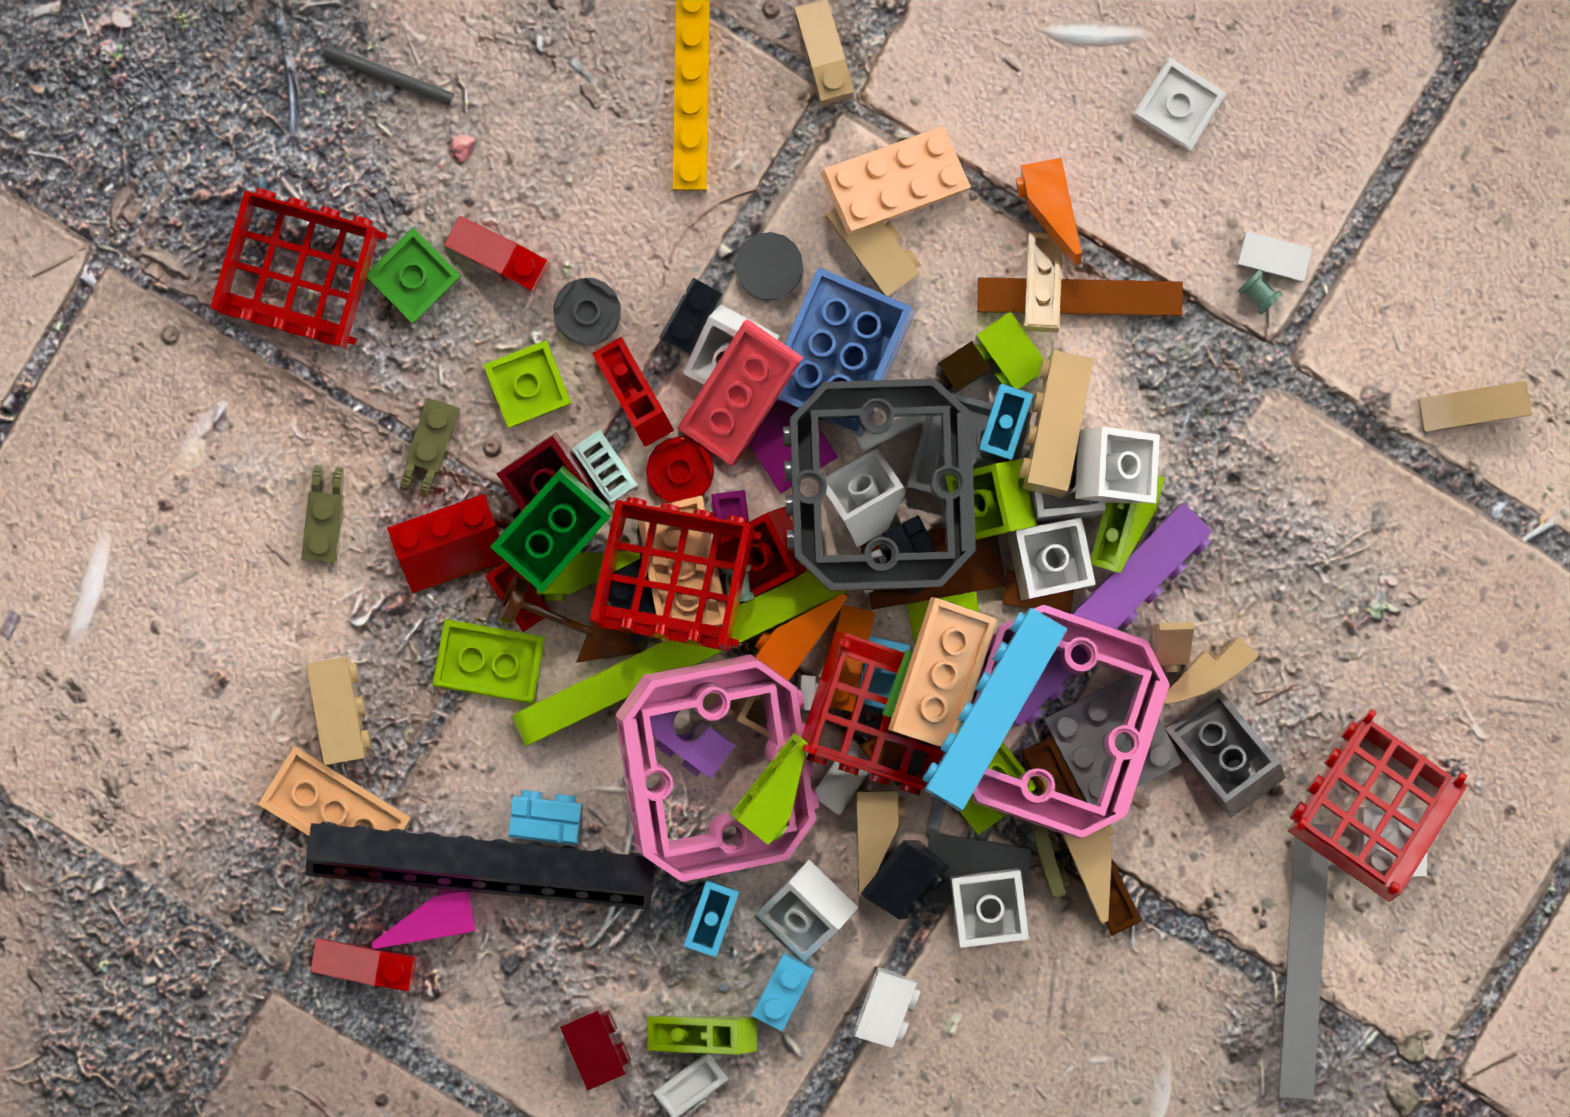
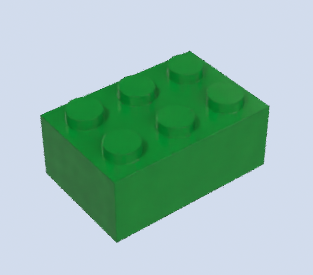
(552, 529)

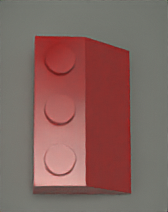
(446, 543)

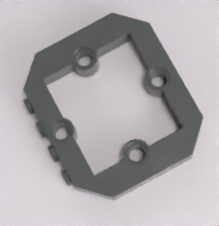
(896, 399)

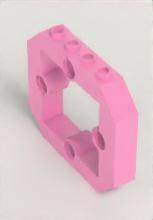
(685, 689)
(1059, 811)

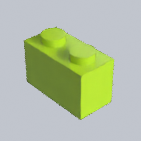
(1010, 352)

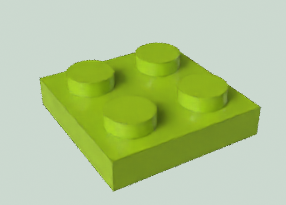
(527, 384)

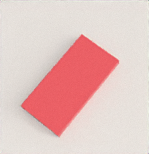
(740, 392)

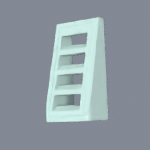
(619, 491)

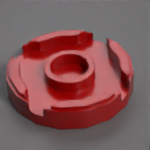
(679, 469)

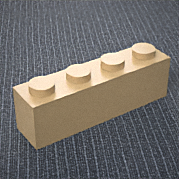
(1057, 423)

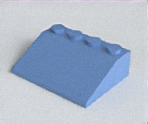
(844, 336)

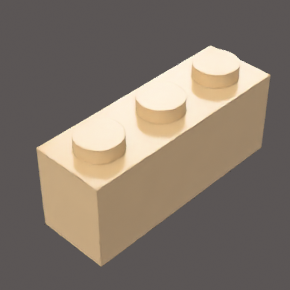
(879, 254)
(338, 710)

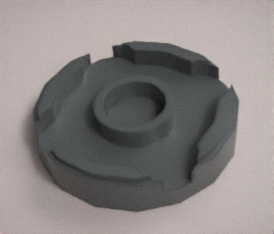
(769, 266)
(587, 311)

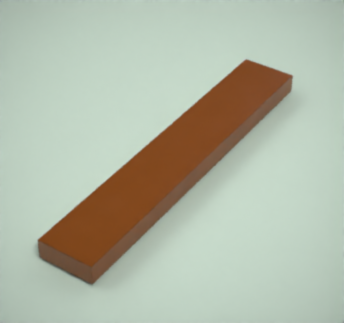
(1087, 297)

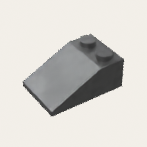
(1226, 753)

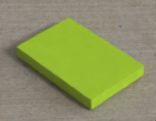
(489, 661)

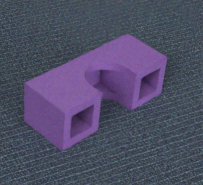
(701, 748)

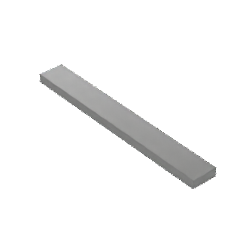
(1303, 971)

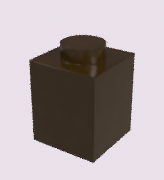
(962, 368)

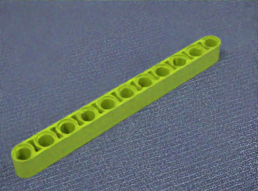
(620, 680)

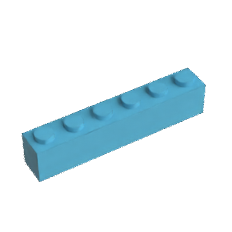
(995, 708)

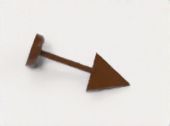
(599, 642)

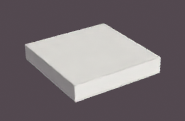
(1179, 104)

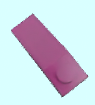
(438, 917)

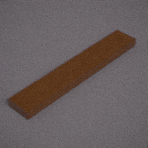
(1048, 757)

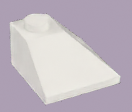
(865, 496)

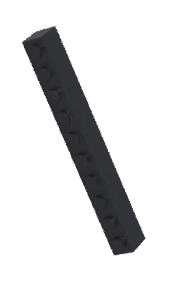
(479, 865)

